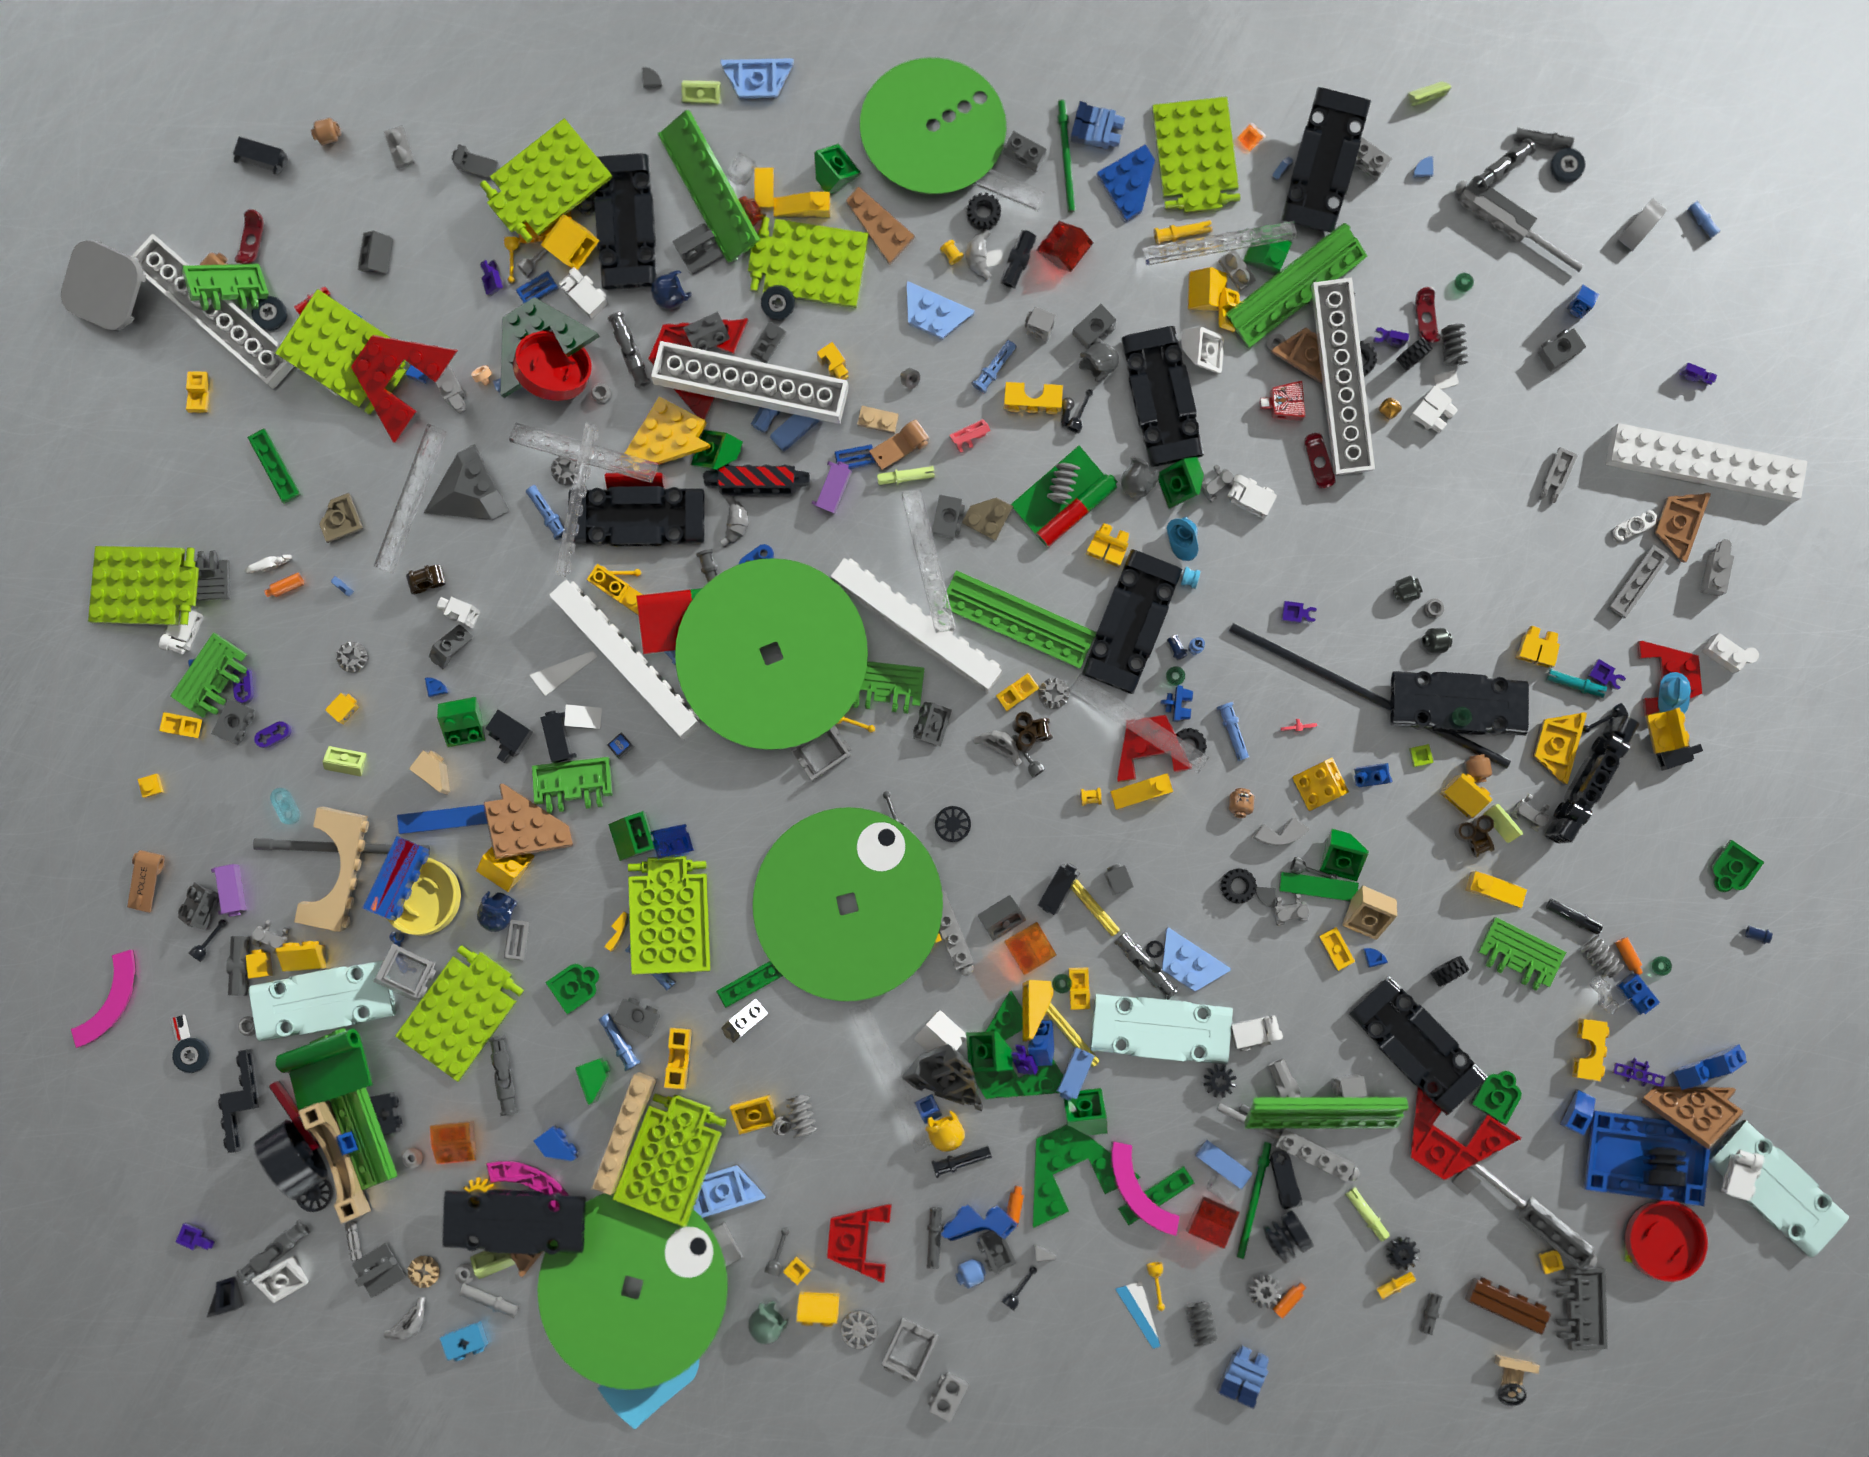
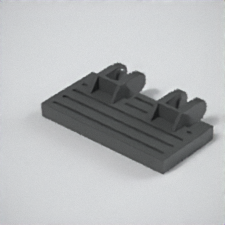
(212, 582)
(1588, 1309)

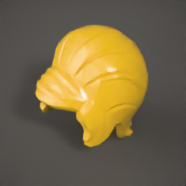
(945, 1133)

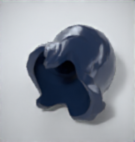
(668, 291)
(495, 912)

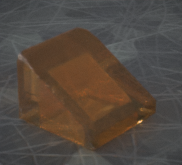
(1251, 136)

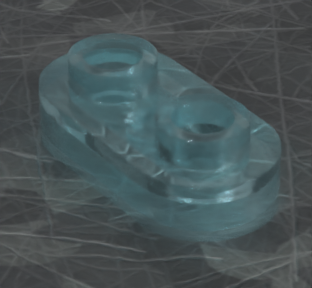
(285, 805)

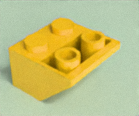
(570, 242)
(1466, 795)
(504, 871)
(304, 957)
(818, 1308)

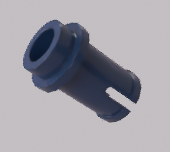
(1178, 649)
(1759, 934)

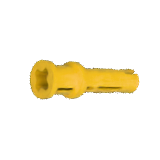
(1172, 233)

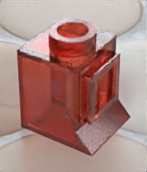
(752, 210)

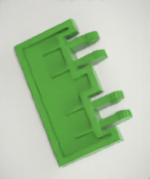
(229, 281)
(209, 673)
(890, 680)
(570, 779)
(1521, 950)

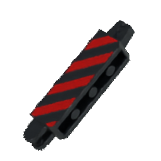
(756, 479)

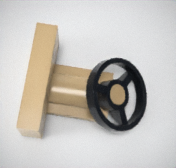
(1513, 1378)

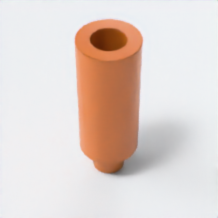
(285, 585)
(1629, 955)
(1015, 1204)
(1289, 1300)

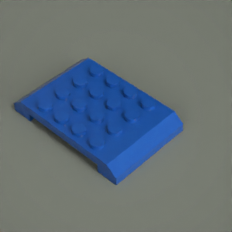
(1618, 1157)

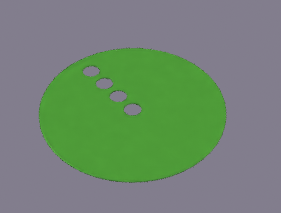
(925, 160)

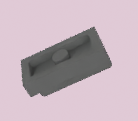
(375, 252)
(1001, 917)

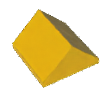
(1206, 289)
(753, 1114)

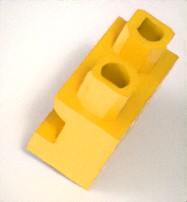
(835, 361)
(1102, 540)
(1538, 650)

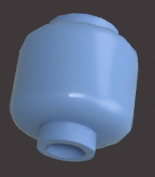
(970, 1273)

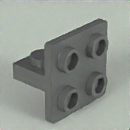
(698, 248)
(198, 906)
(378, 1270)

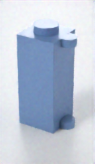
(1075, 1074)

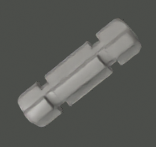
(353, 1240)

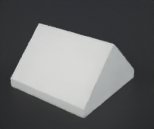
(939, 1032)
(281, 1279)

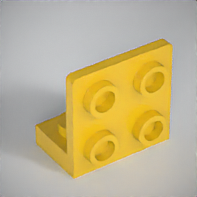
(1667, 731)
(1320, 784)

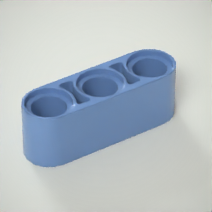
(792, 430)
(1224, 1164)

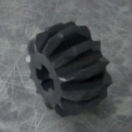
(1222, 1087)
(1408, 1248)

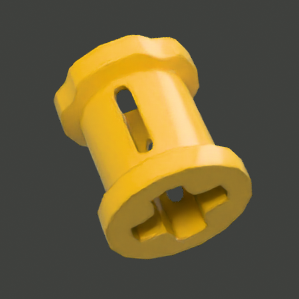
(951, 252)
(1087, 796)

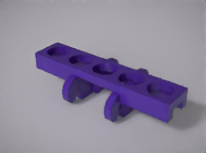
(1629, 1075)

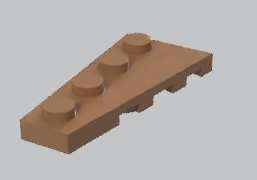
(881, 226)

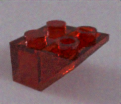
(1065, 245)
(1212, 1222)

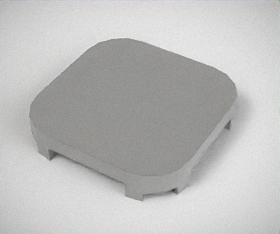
(101, 285)

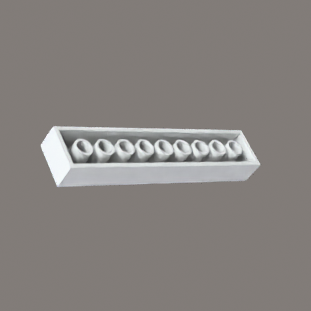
(226, 325)
(1342, 376)
(750, 382)
(1706, 463)
(916, 625)
(623, 657)

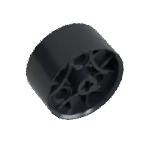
(290, 1160)

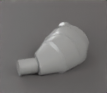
(976, 254)
(736, 522)
(1001, 743)
(409, 1324)

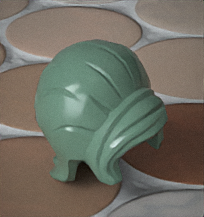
(766, 1324)

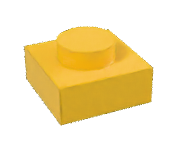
(150, 785)
(1550, 1261)
(796, 1270)

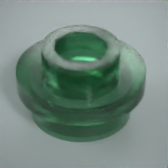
(1460, 286)
(1175, 669)
(1465, 712)
(1667, 966)
(1056, 983)

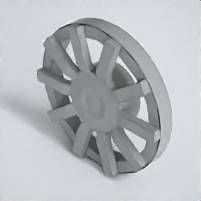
(859, 1329)

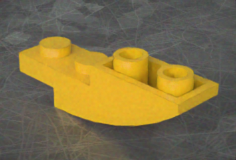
(614, 587)

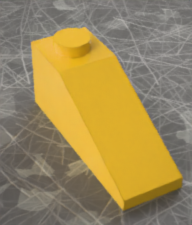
(803, 205)
(1142, 791)
(1496, 889)
(1035, 1002)

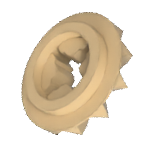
(431, 1267)

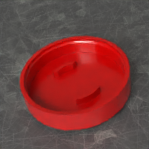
(547, 371)
(1666, 1241)

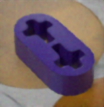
(247, 684)
(270, 730)

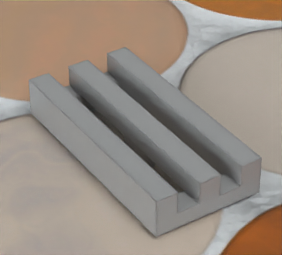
(517, 938)

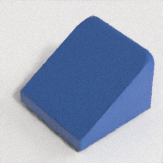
(415, 374)
(928, 1108)
(346, 1143)

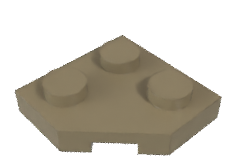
(988, 517)
(340, 519)

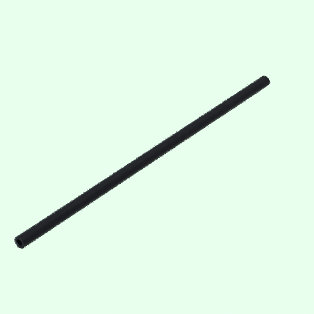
(1359, 690)

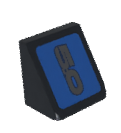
(620, 745)

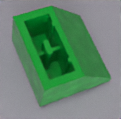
(461, 721)
(632, 836)

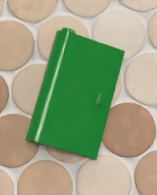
(326, 1068)

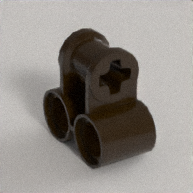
(425, 578)
(1034, 731)
(1477, 835)

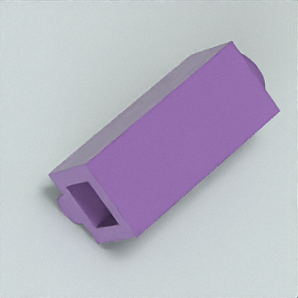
(833, 487)
(230, 890)

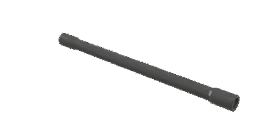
(270, 844)

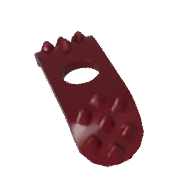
(252, 226)
(1425, 304)
(1316, 448)

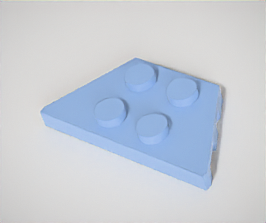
(757, 76)
(933, 312)
(1189, 962)
(725, 1191)

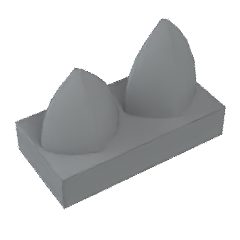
(399, 147)
(1237, 270)

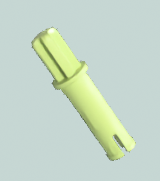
(905, 475)
(1367, 1214)

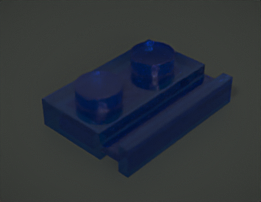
(672, 841)

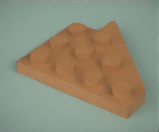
(522, 827)
(1697, 1111)

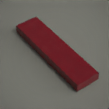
(293, 1112)

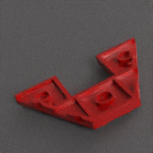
(675, 334)
(378, 365)
(1443, 1153)

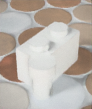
(582, 293)
(1251, 496)
(181, 636)
(1728, 653)
(1255, 1031)
(1742, 1174)

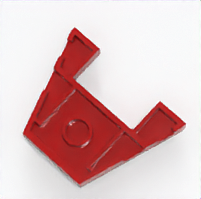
(1671, 661)
(1137, 747)
(849, 1240)

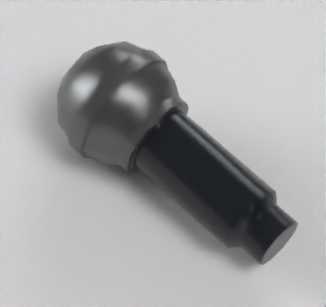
(1067, 405)

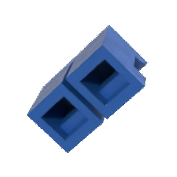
(1642, 997)

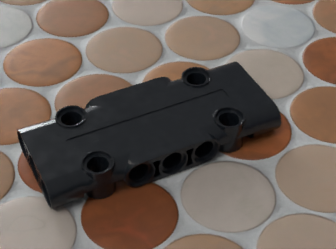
(1326, 159)
(626, 223)
(1162, 396)
(641, 516)
(1132, 621)
(1449, 691)
(1607, 754)
(1418, 1045)
(513, 1221)

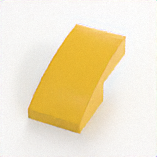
(764, 187)
(1228, 300)
(197, 392)
(1017, 692)
(180, 725)
(620, 926)
(1080, 988)

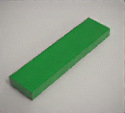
(274, 465)
(1317, 886)
(748, 984)
(1161, 1192)

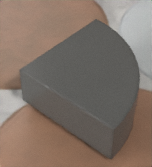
(650, 78)
(1266, 896)

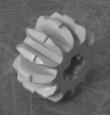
(1258, 1296)

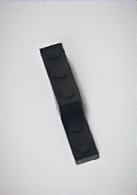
(238, 1101)

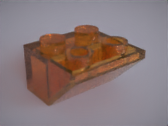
(1030, 948)
(453, 1142)

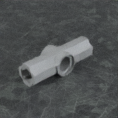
(1285, 1084)

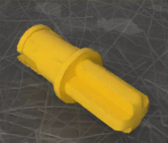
(1395, 1285)

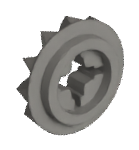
(556, 470)
(355, 665)
(1046, 697)

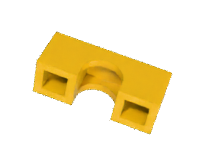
(1049, 401)
(678, 1060)
(1592, 1066)

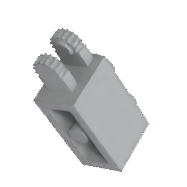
(451, 390)
(1718, 570)

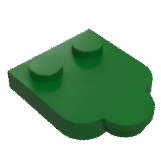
(1734, 867)
(574, 986)
(1498, 1096)

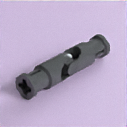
(1504, 164)
(625, 339)
(1135, 954)
(500, 1062)
(263, 1260)

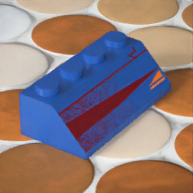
(396, 878)

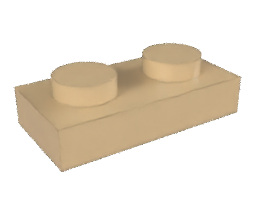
(878, 419)

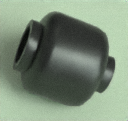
(1407, 589)
(1437, 640)

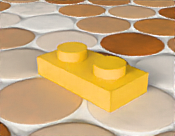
(1336, 948)

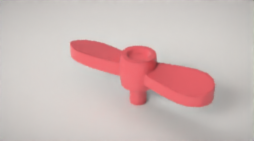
(1298, 726)

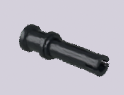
(951, 1163)

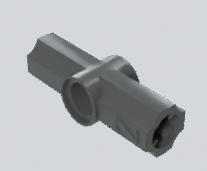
(237, 966)

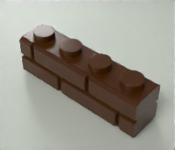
(1508, 1306)

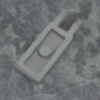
(1558, 473)

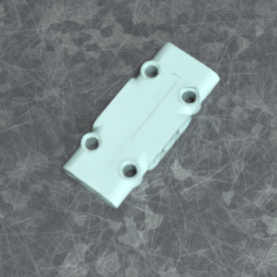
(319, 1001)
(1161, 1029)
(1783, 1191)

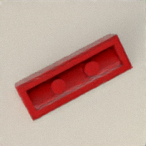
(621, 480)

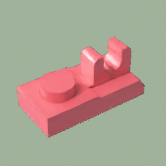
(973, 431)

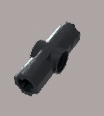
(1018, 259)

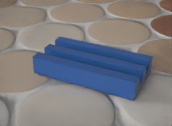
(533, 282)
(858, 457)

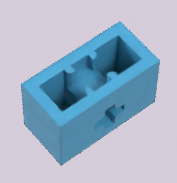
(452, 1341)

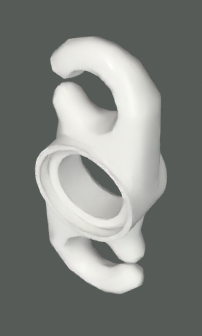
(1644, 525)
(268, 564)

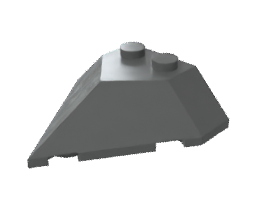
(467, 490)
(946, 1074)

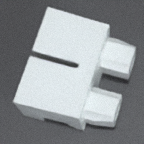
(1432, 407)
(459, 610)

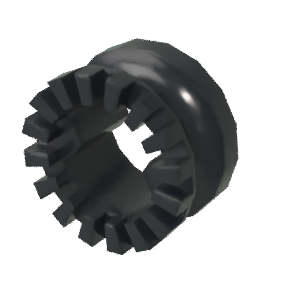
(589, 211)
(1159, 953)

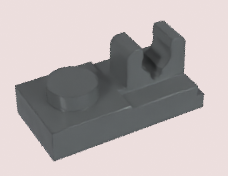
(767, 342)

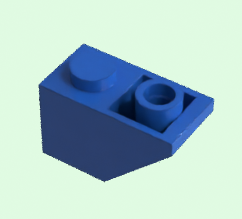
(1582, 301)
(1042, 1044)
(1579, 1113)
(554, 1145)

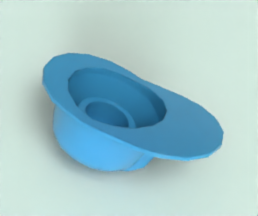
(1183, 538)
(1674, 692)

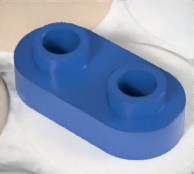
(755, 554)

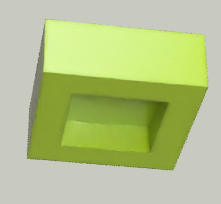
(1421, 755)

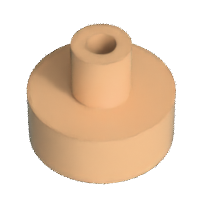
(482, 374)

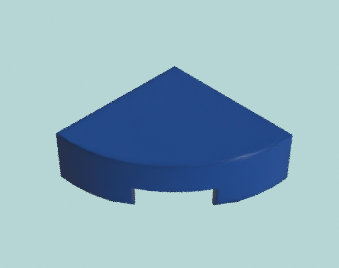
(435, 687)
(1374, 957)

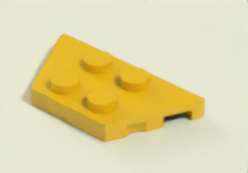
(1559, 744)

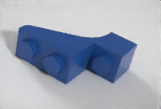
(1717, 1065)
(970, 1222)

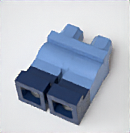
(1095, 125)
(1244, 1377)

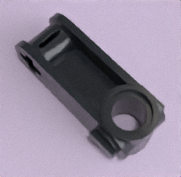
(1285, 1180)

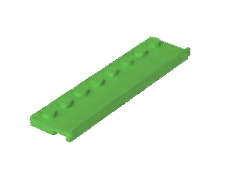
(708, 186)
(1292, 286)
(1019, 619)
(1326, 1112)
(356, 1114)

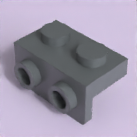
(707, 332)
(996, 1250)

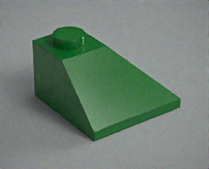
(834, 168)
(1268, 256)
(723, 450)
(1181, 481)
(1343, 855)
(988, 1052)
(593, 1078)
(1087, 1112)

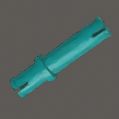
(1584, 686)

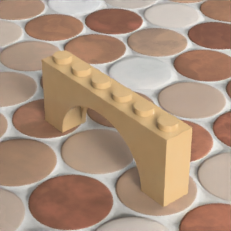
(347, 832)
(323, 1125)
(623, 1132)

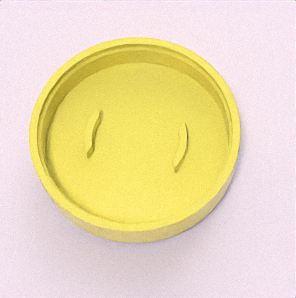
(432, 901)

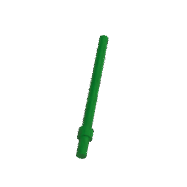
(1063, 120)
(1263, 1162)

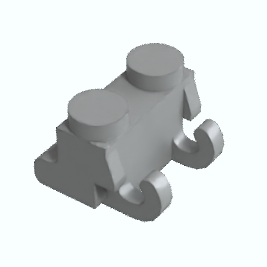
(1217, 483)
(1531, 813)
(1290, 911)
(268, 937)

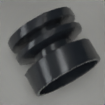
(1664, 1167)
(1288, 1236)

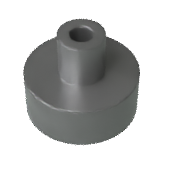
(910, 378)

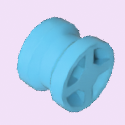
(1190, 577)

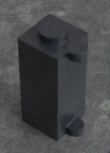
(260, 155)
(556, 737)
(1059, 888)

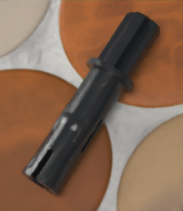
(1574, 916)

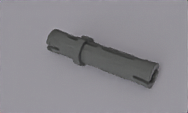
(1545, 138)
(934, 1237)

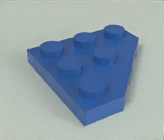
(1129, 181)

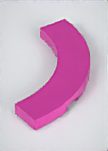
(114, 1005)
(527, 1175)
(1134, 1196)

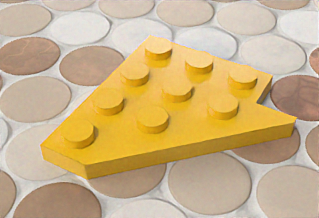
(668, 434)

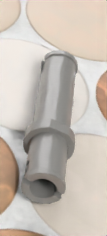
(488, 1300)

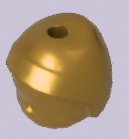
(1390, 408)

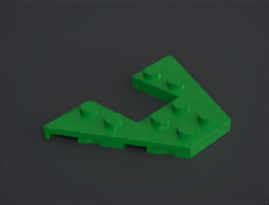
(1006, 1083)
(1057, 1152)

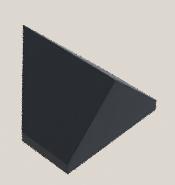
(226, 1297)

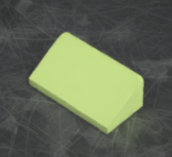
(701, 91)
(1429, 93)
(344, 761)
(1503, 823)
(489, 1263)

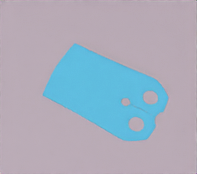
(638, 1404)

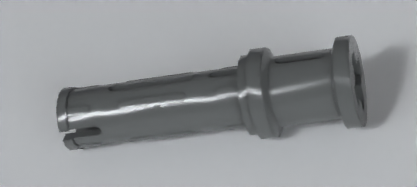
(707, 562)

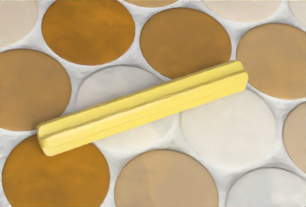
(1095, 909)
(1068, 1031)

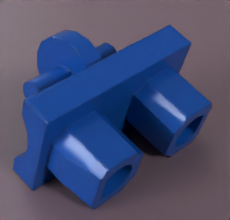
(1178, 712)
(1372, 775)

